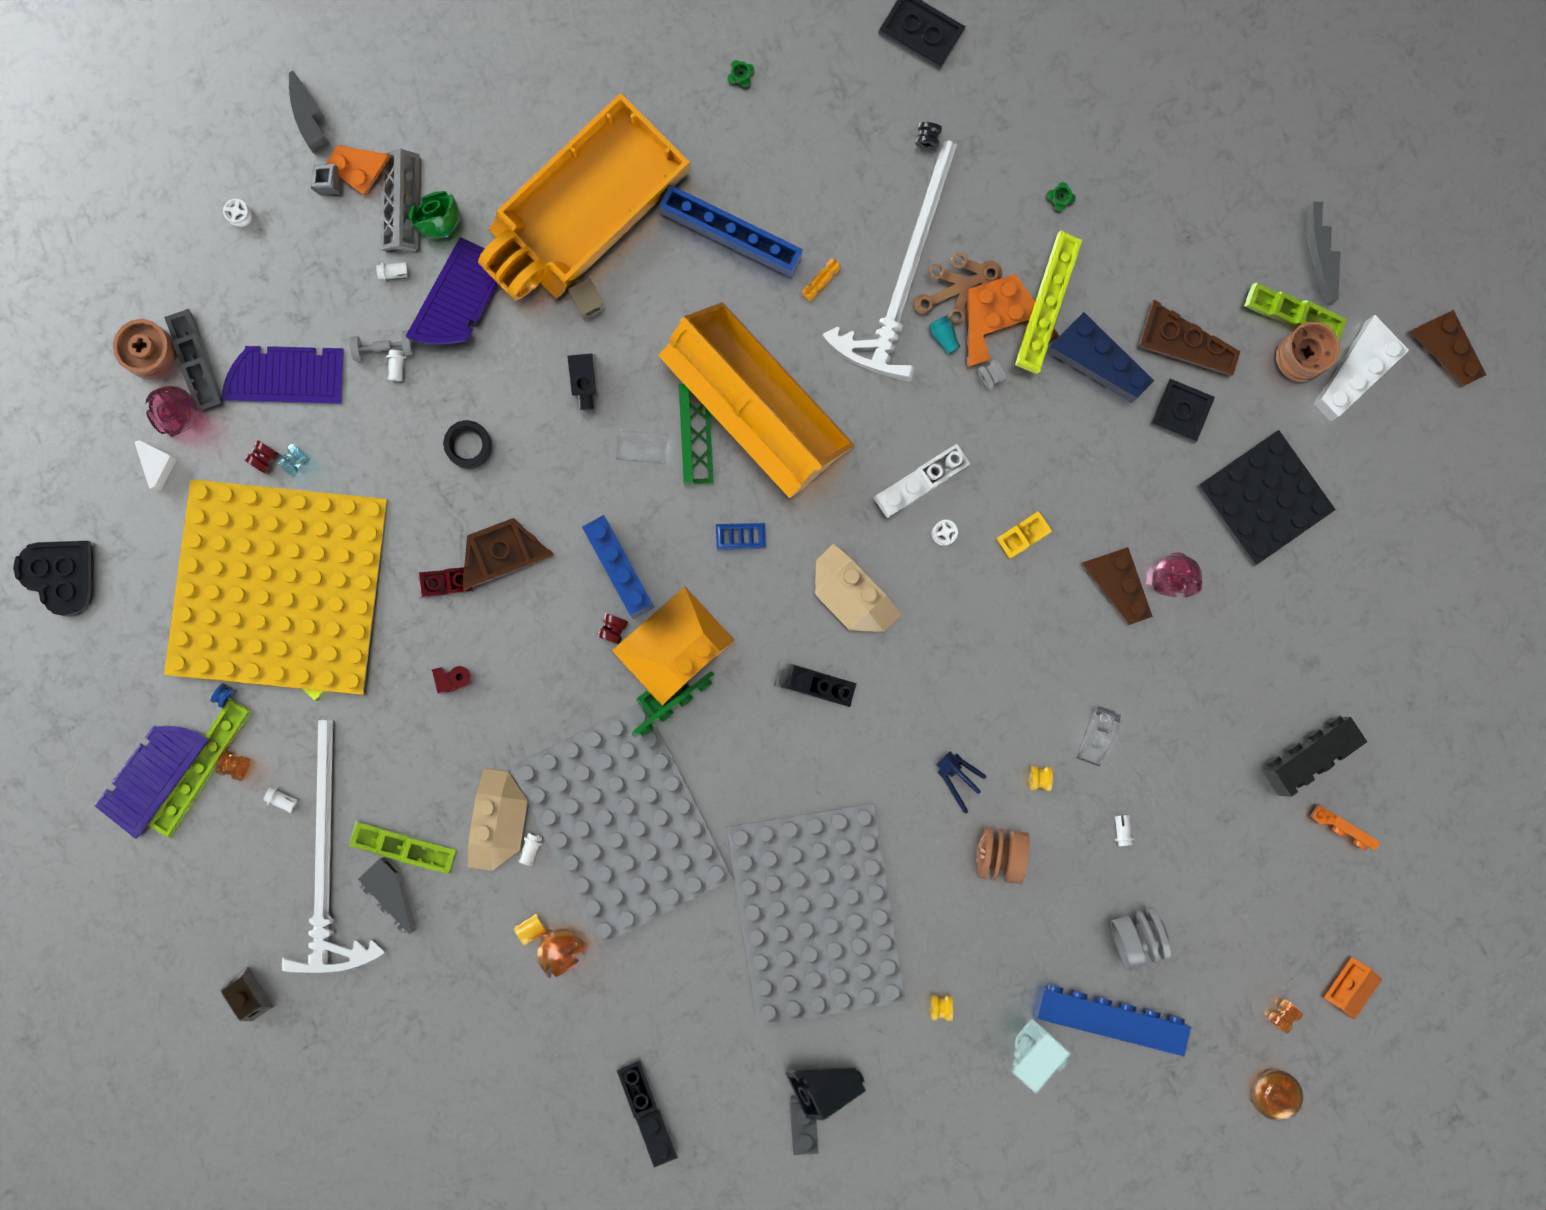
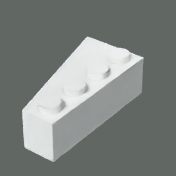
(1365, 362)

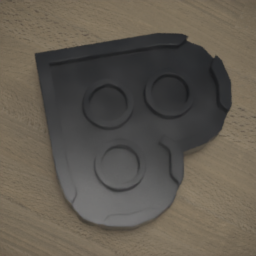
(57, 573)

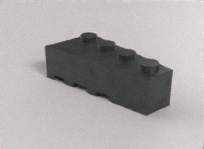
(1314, 756)

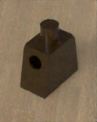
(245, 996)

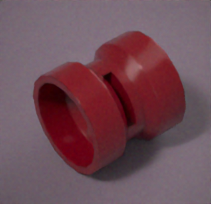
(259, 462)
(615, 623)

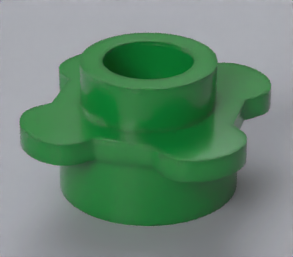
(739, 66)
(1061, 189)

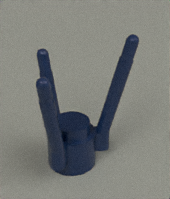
(951, 765)

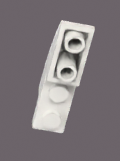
(921, 481)

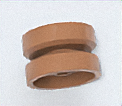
(144, 349)

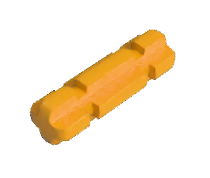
(821, 279)

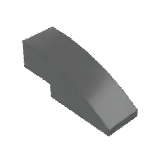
(306, 114)

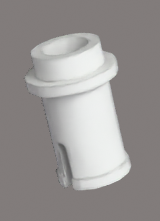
(392, 271)
(395, 365)
(280, 800)
(1124, 833)
(530, 849)

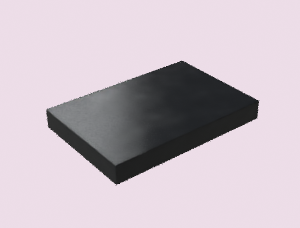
(922, 30)

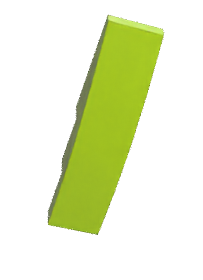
(1291, 310)
(402, 847)

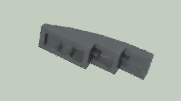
(1324, 261)
(193, 360)

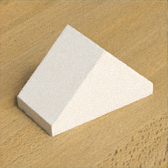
(155, 464)

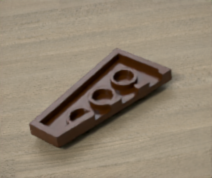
(1179, 339)

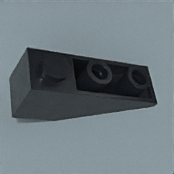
(814, 684)

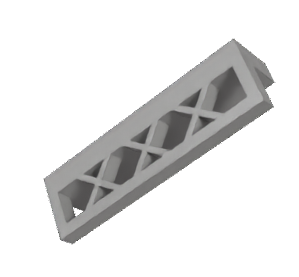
(405, 194)

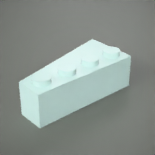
(1037, 1056)

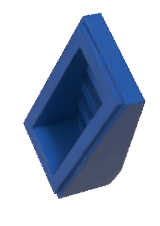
(720, 528)

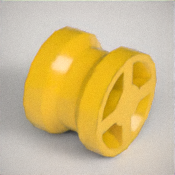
(1041, 778)
(941, 1008)

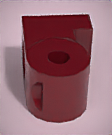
(451, 681)

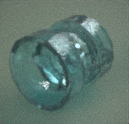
(292, 459)

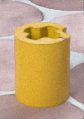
(530, 929)

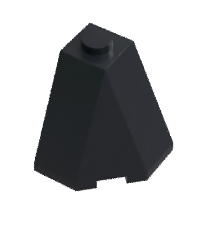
(825, 1090)

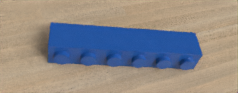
(730, 231)
(1113, 1021)

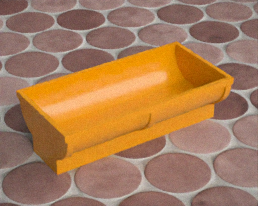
(754, 398)

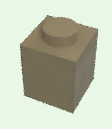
(586, 297)

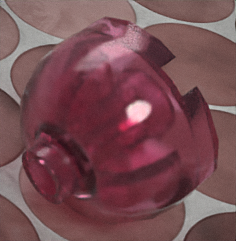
(171, 410)
(1177, 574)

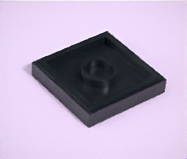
(1182, 410)

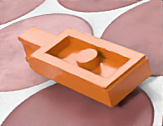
(1342, 827)

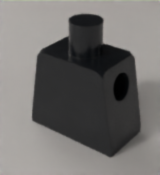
(582, 367)

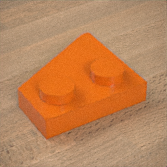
(358, 166)

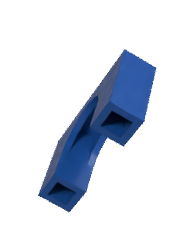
(618, 567)

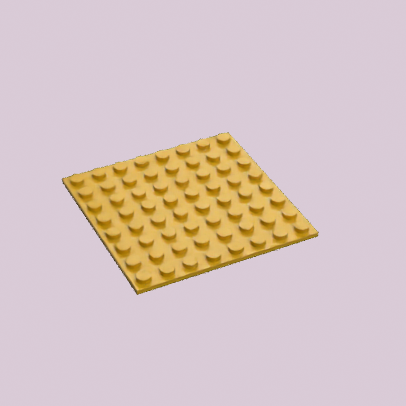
(276, 587)

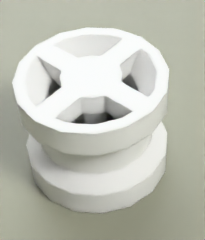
(233, 209)
(946, 529)

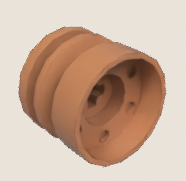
(1316, 342)
(1003, 855)

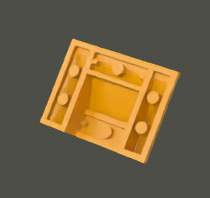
(673, 645)

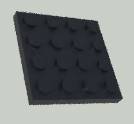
(1266, 498)

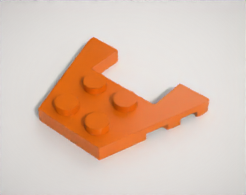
(994, 308)

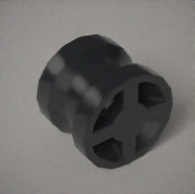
(928, 135)

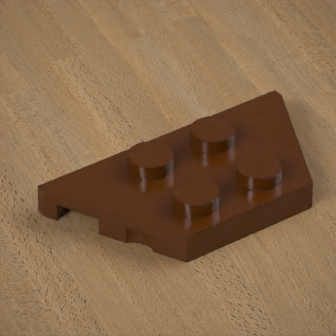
(500, 552)

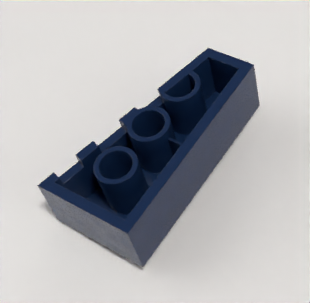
(1100, 358)

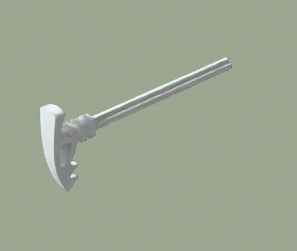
(891, 323)
(321, 918)

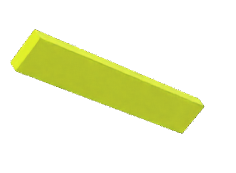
(1048, 302)

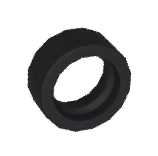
(463, 426)

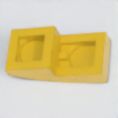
(1024, 534)

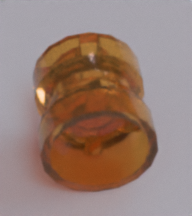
(232, 765)
(1285, 1016)

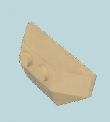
(852, 594)
(496, 820)

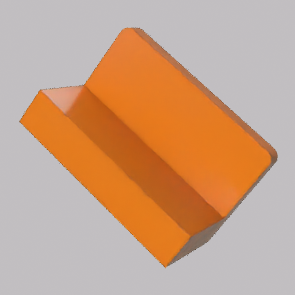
(1353, 988)

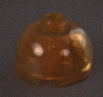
(558, 951)
(1277, 1095)

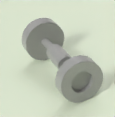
(356, 348)

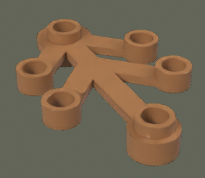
(960, 286)

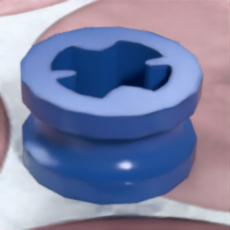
(221, 695)

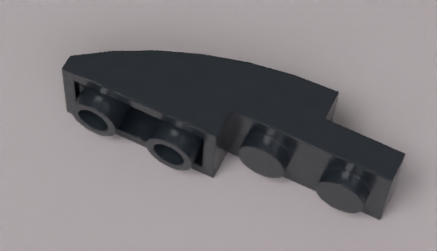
(647, 1114)

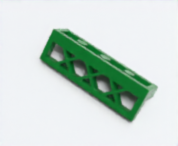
(687, 442)

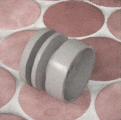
(1145, 937)

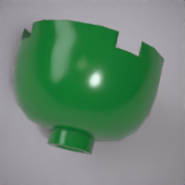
(436, 215)

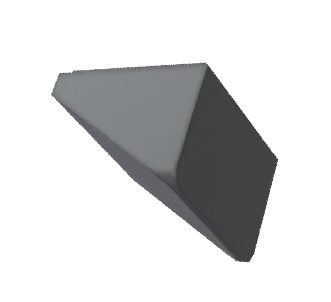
(325, 179)

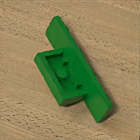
(658, 712)

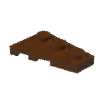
(1451, 347)
(1121, 584)

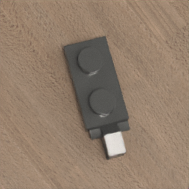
(803, 1130)

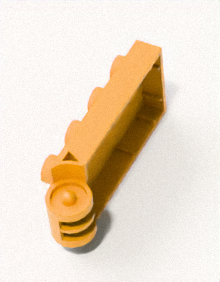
(581, 202)

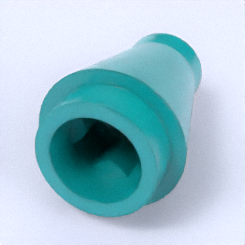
(944, 332)

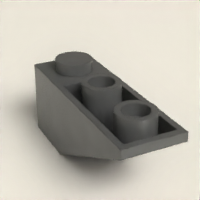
(388, 888)

